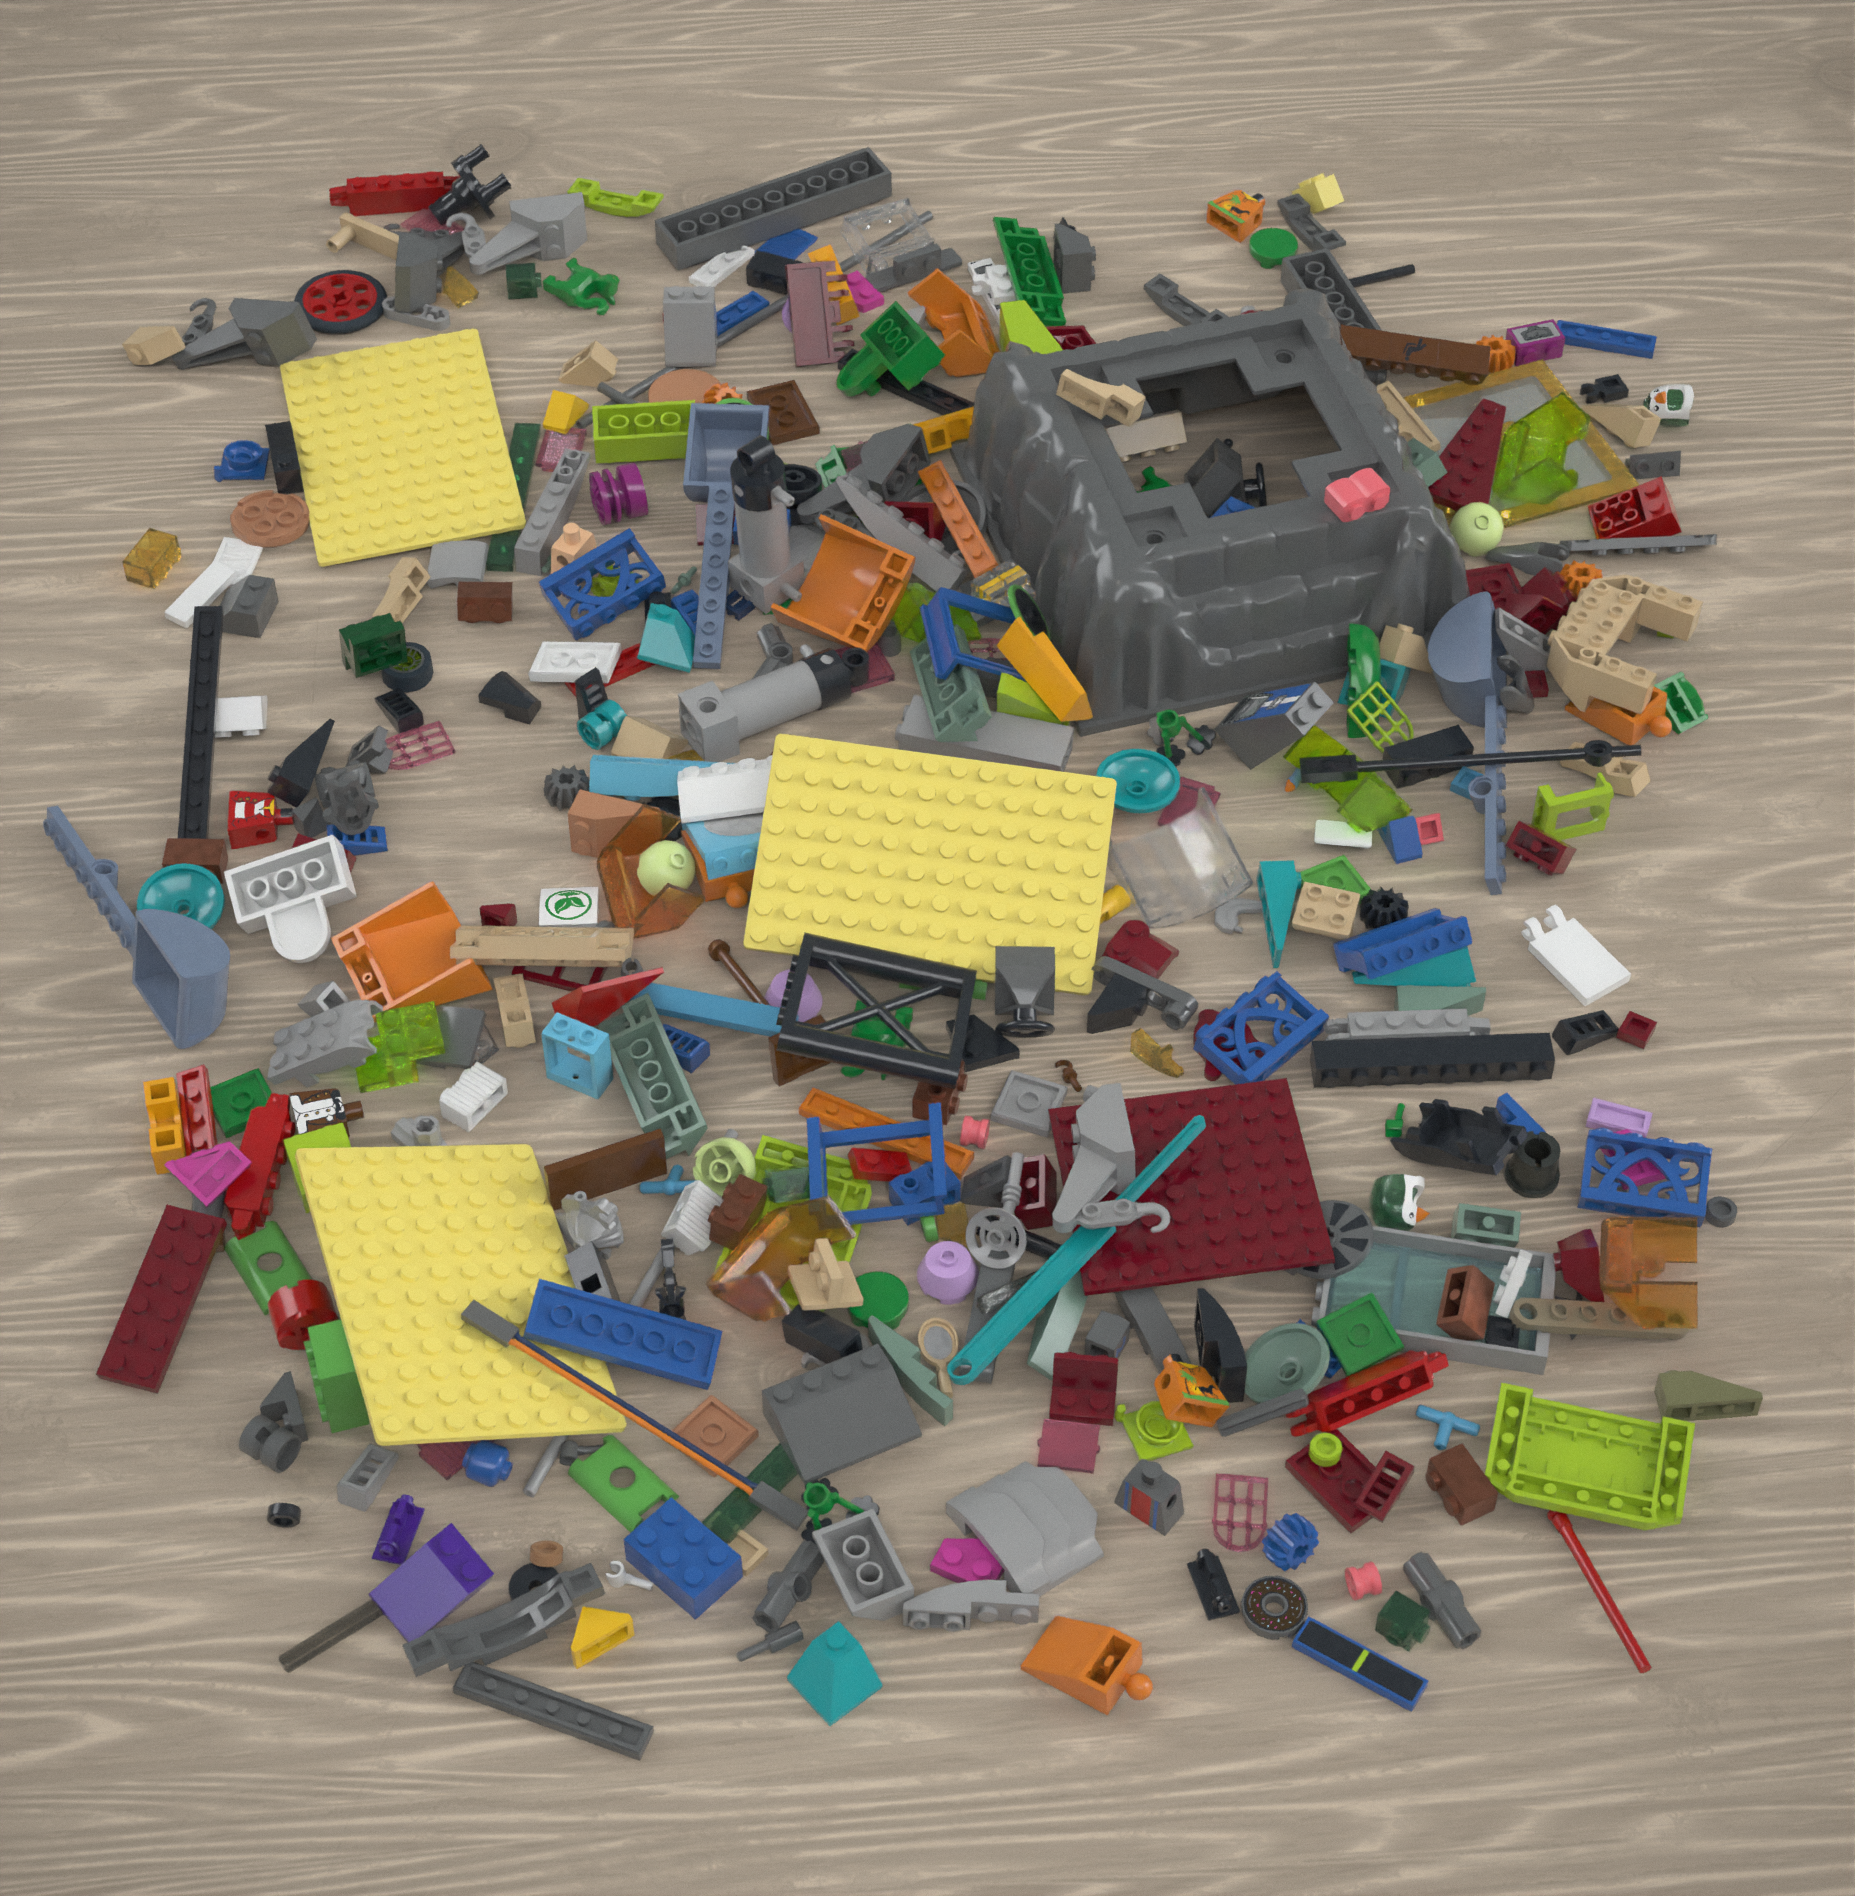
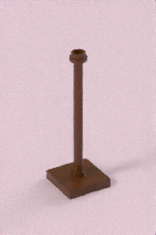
(784, 1065)

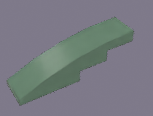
(1057, 1326)
(913, 1376)

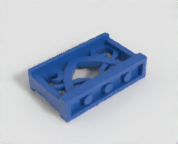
(602, 609)
(1402, 943)
(1255, 1068)
(1656, 1151)

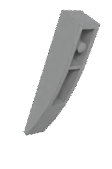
(551, 512)
(887, 525)

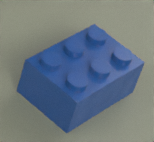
(683, 1558)

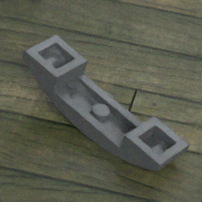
(1305, 226)
(1184, 311)

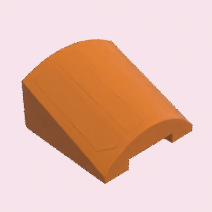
(849, 588)
(405, 954)

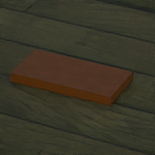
(607, 1168)

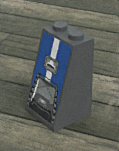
(1272, 721)

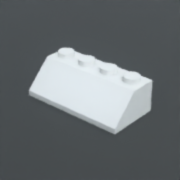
(723, 789)

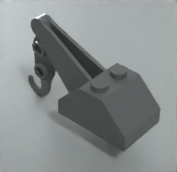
(419, 263)
(259, 327)
(887, 467)

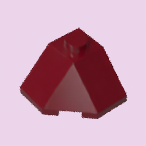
(1580, 1264)

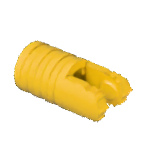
(1114, 902)

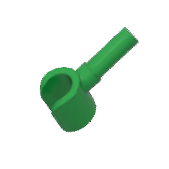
(1394, 1126)

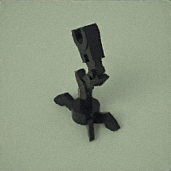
(673, 1302)

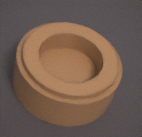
(546, 1553)

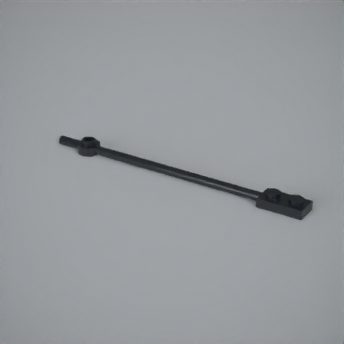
(1346, 767)

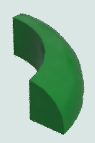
(1364, 671)

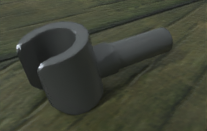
(571, 1450)

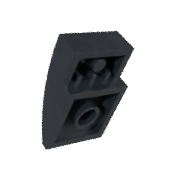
(1219, 1347)

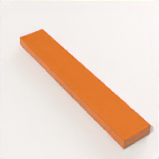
(958, 519)
(846, 1115)

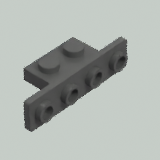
(914, 266)

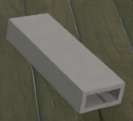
(1002, 740)

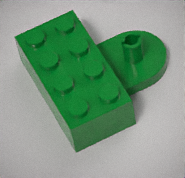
(892, 344)

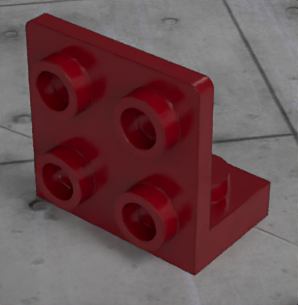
(1084, 1388)

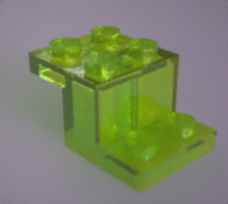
(402, 1038)

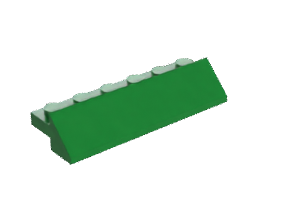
(1031, 270)

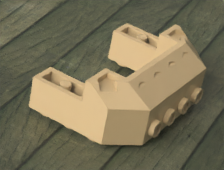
(1607, 612)

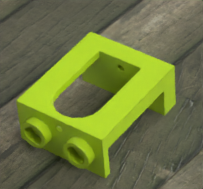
(1549, 806)

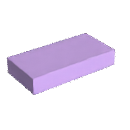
(1618, 1117)

